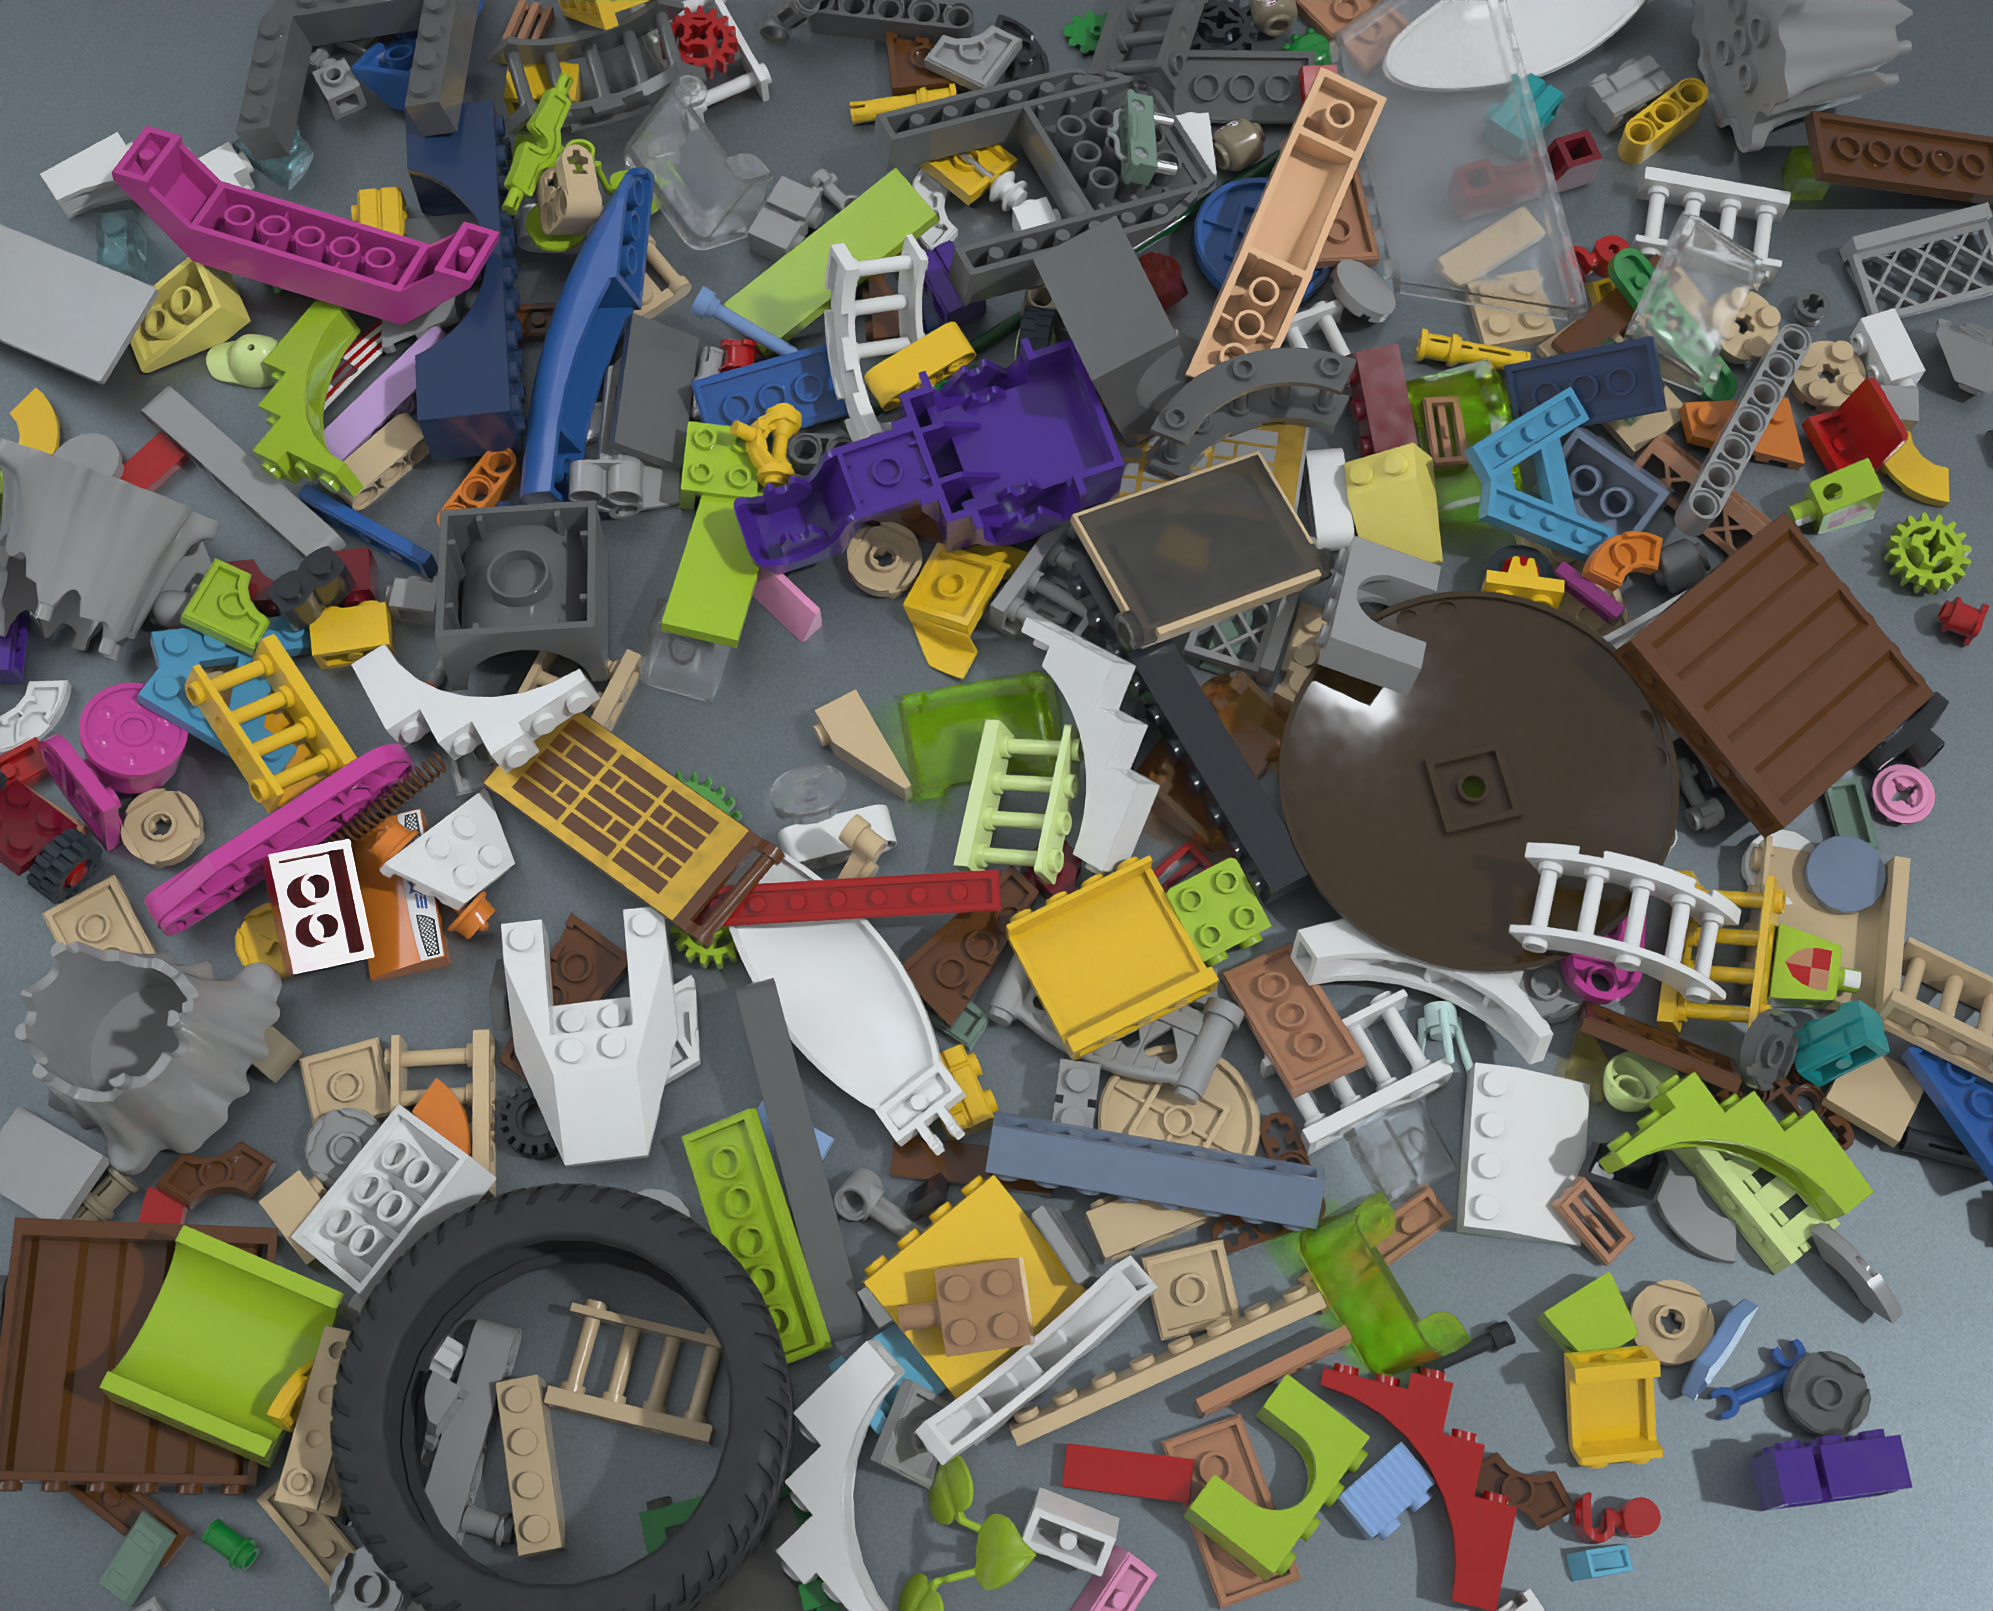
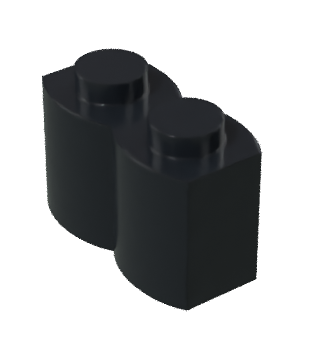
(305, 592)

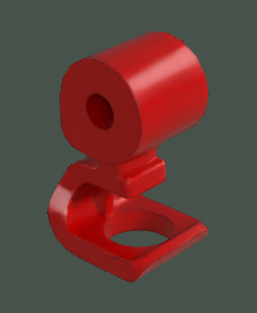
(1600, 255)
(1632, 1520)

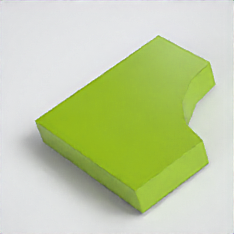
(224, 609)

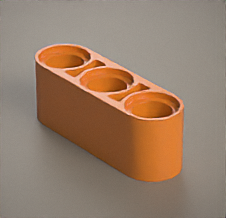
(486, 481)

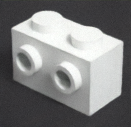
(1070, 1531)

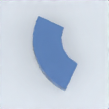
(1719, 1349)

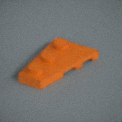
(1779, 441)

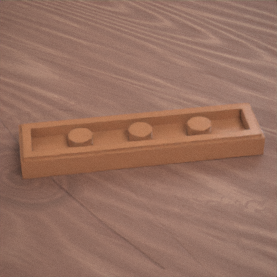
(1415, 1223)
(1272, 1372)

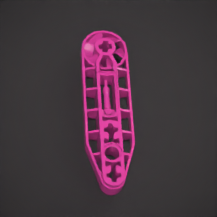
(295, 825)

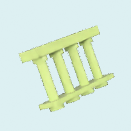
(991, 781)

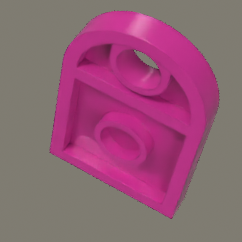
(82, 789)
(1579, 969)

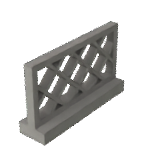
(1909, 239)
(1270, 646)

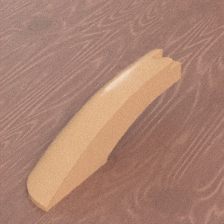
(1290, 222)

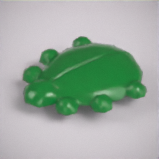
(1085, 31)
(1310, 42)

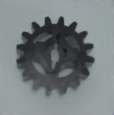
(1225, 27)

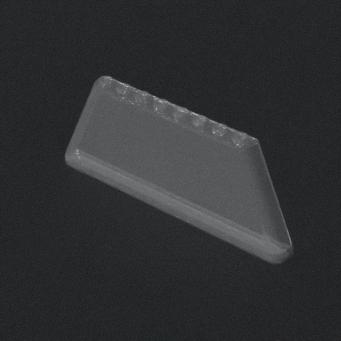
(1459, 159)

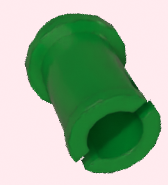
(231, 1545)

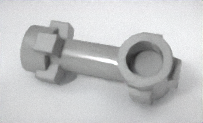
(826, 185)
(1702, 813)

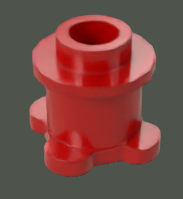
(738, 353)
(1962, 619)

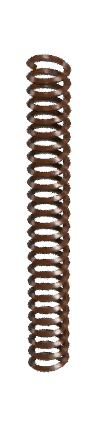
(390, 798)

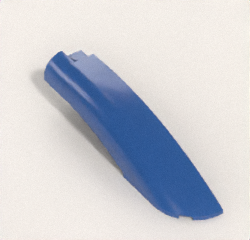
(582, 337)

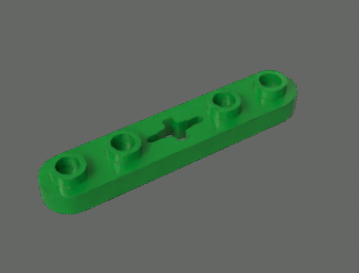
(1631, 275)

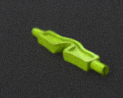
(531, 159)

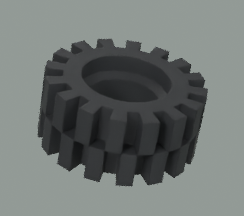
(514, 1131)

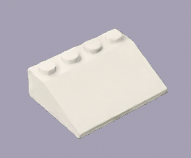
(1520, 1153)
(389, 1199)

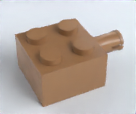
(976, 1308)

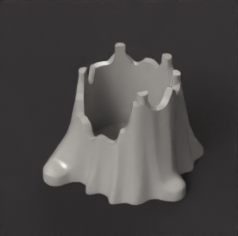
(1792, 58)
(86, 547)
(146, 1045)

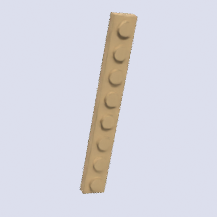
(1150, 1370)

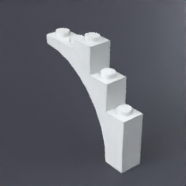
(88, 183)
(463, 722)
(1343, 953)
(1038, 1365)
(824, 1484)

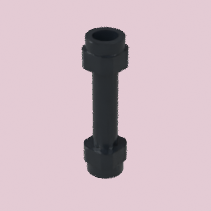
(1496, 1337)

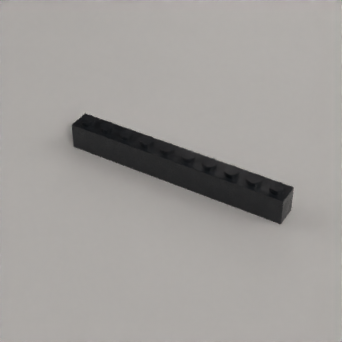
(1201, 746)

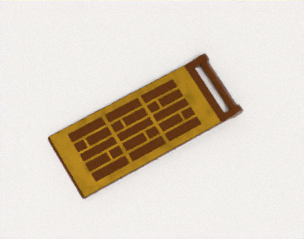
(635, 823)

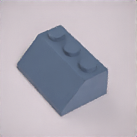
(1610, 485)

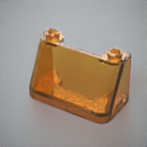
(1255, 727)

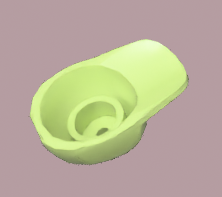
(239, 366)
(1632, 1081)

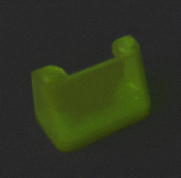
(1484, 411)
(946, 725)
(1367, 1295)

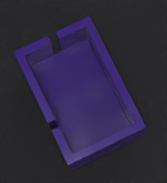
(1830, 1470)

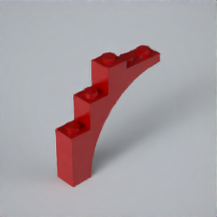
(1478, 1525)

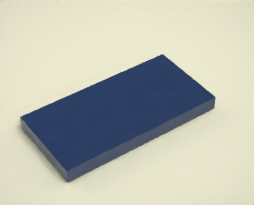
(1608, 380)

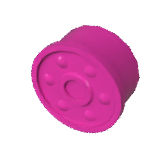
(129, 742)

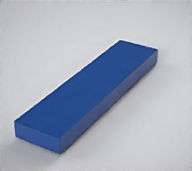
(369, 532)

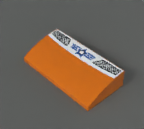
(401, 922)

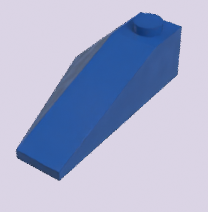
(388, 67)

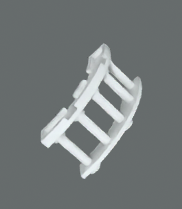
(843, 350)
(1643, 880)

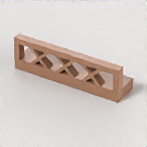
(1687, 467)

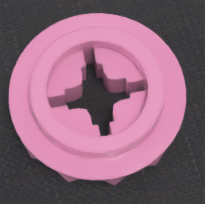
(1903, 778)

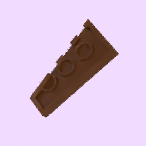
(965, 949)
(582, 970)

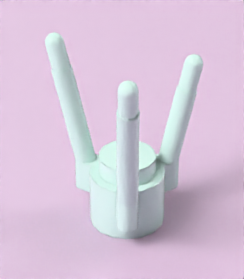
(1443, 1025)

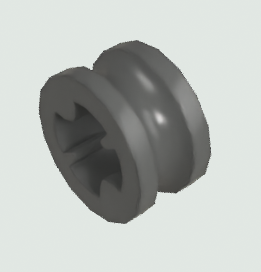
(1813, 297)

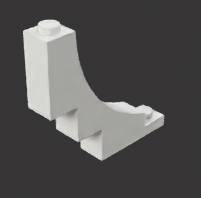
(1115, 795)

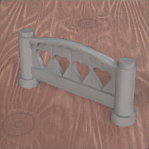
(1197, 1037)

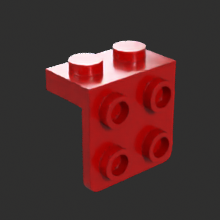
(1857, 430)

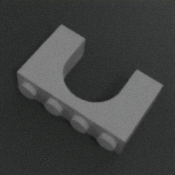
(1353, 640)

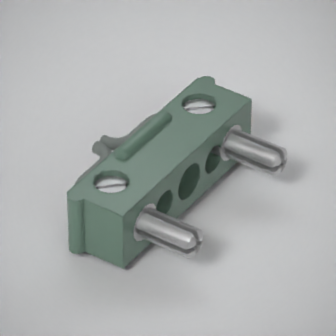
(1138, 138)

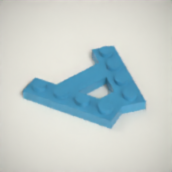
(1544, 521)
(182, 649)

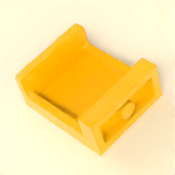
(1612, 1405)

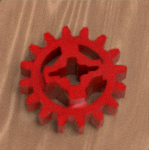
(700, 38)

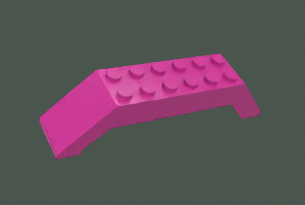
(294, 243)

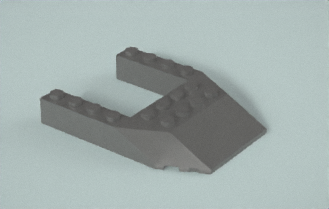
(294, 26)
(1063, 132)

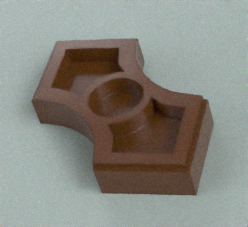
(198, 1178)
(1535, 1496)

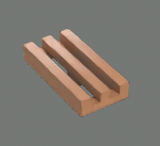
(522, 8)
(1430, 434)
(1570, 1196)

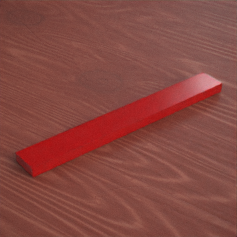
(863, 898)

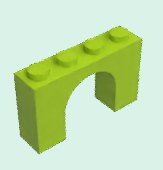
(1264, 1536)

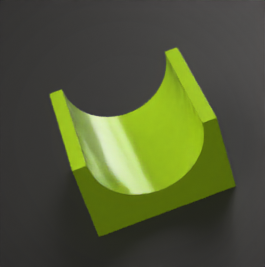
(223, 1345)

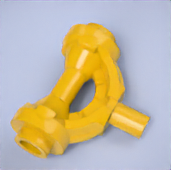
(782, 422)

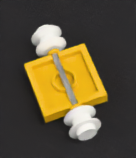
(977, 171)

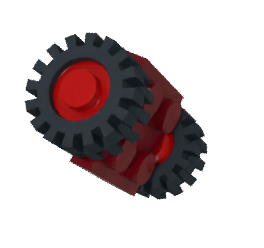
(44, 842)

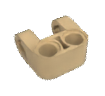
(576, 200)

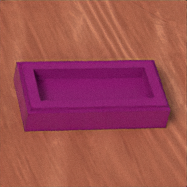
(1589, 594)

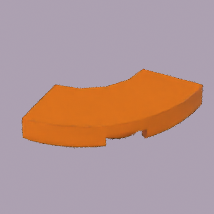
(1623, 555)
(445, 1115)

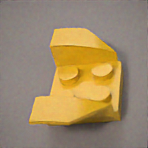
(952, 598)

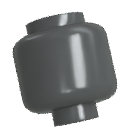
(1681, 566)

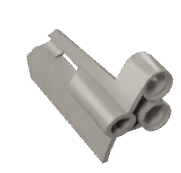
(618, 480)

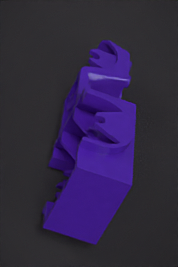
(1014, 451)

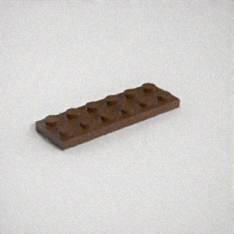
(1900, 157)

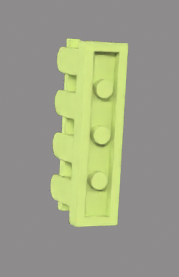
(1754, 1207)

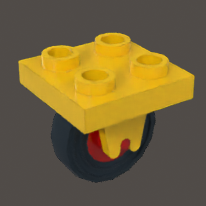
(1523, 573)

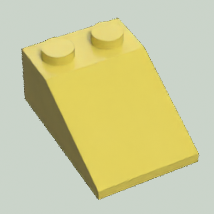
(191, 314)
(1396, 501)

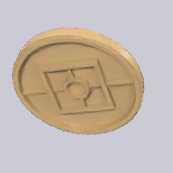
(1221, 1120)

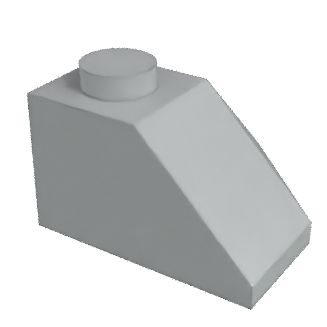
(1968, 354)

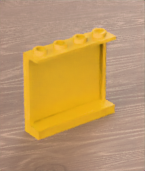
(1109, 957)
(975, 1230)

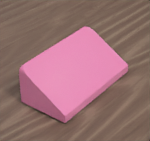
(787, 604)
(1119, 1587)

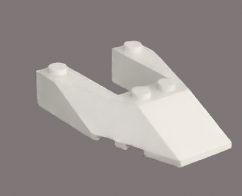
(595, 1062)

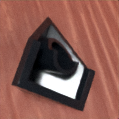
(1630, 1186)

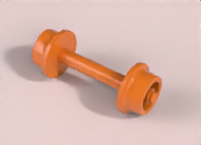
(471, 916)

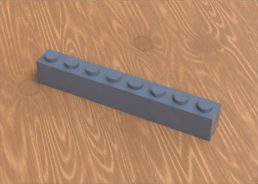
(1156, 1171)

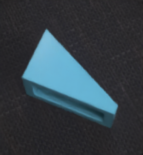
(1599, 1562)

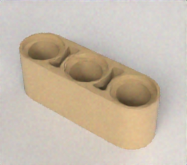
(385, 459)

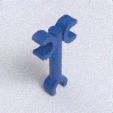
(1760, 1386)

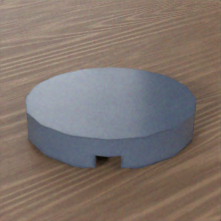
(1844, 875)

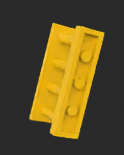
(291, 694)
(1676, 1009)

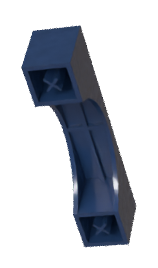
(471, 377)

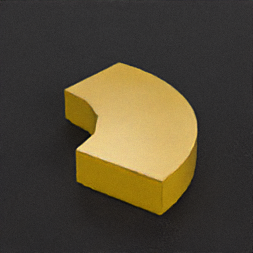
(37, 422)
(1918, 475)
(288, 1402)

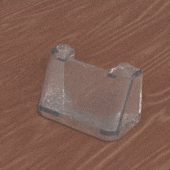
(695, 181)
(1695, 301)

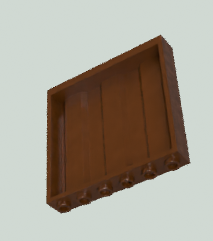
(1774, 675)
(68, 1319)

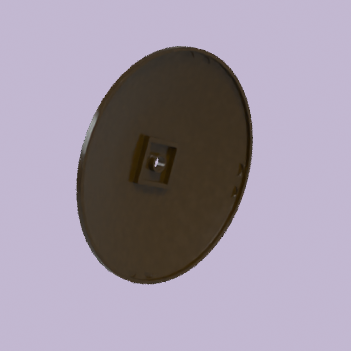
(1500, 700)

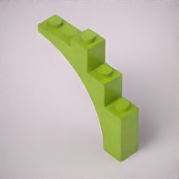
(295, 406)
(1792, 1148)

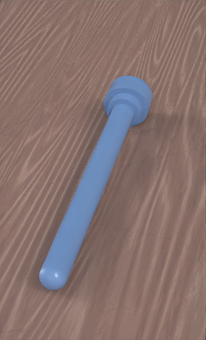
(709, 306)

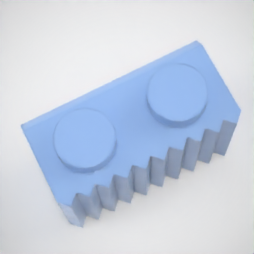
(1386, 1492)

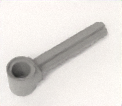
(871, 1203)

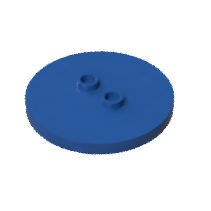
(1222, 225)

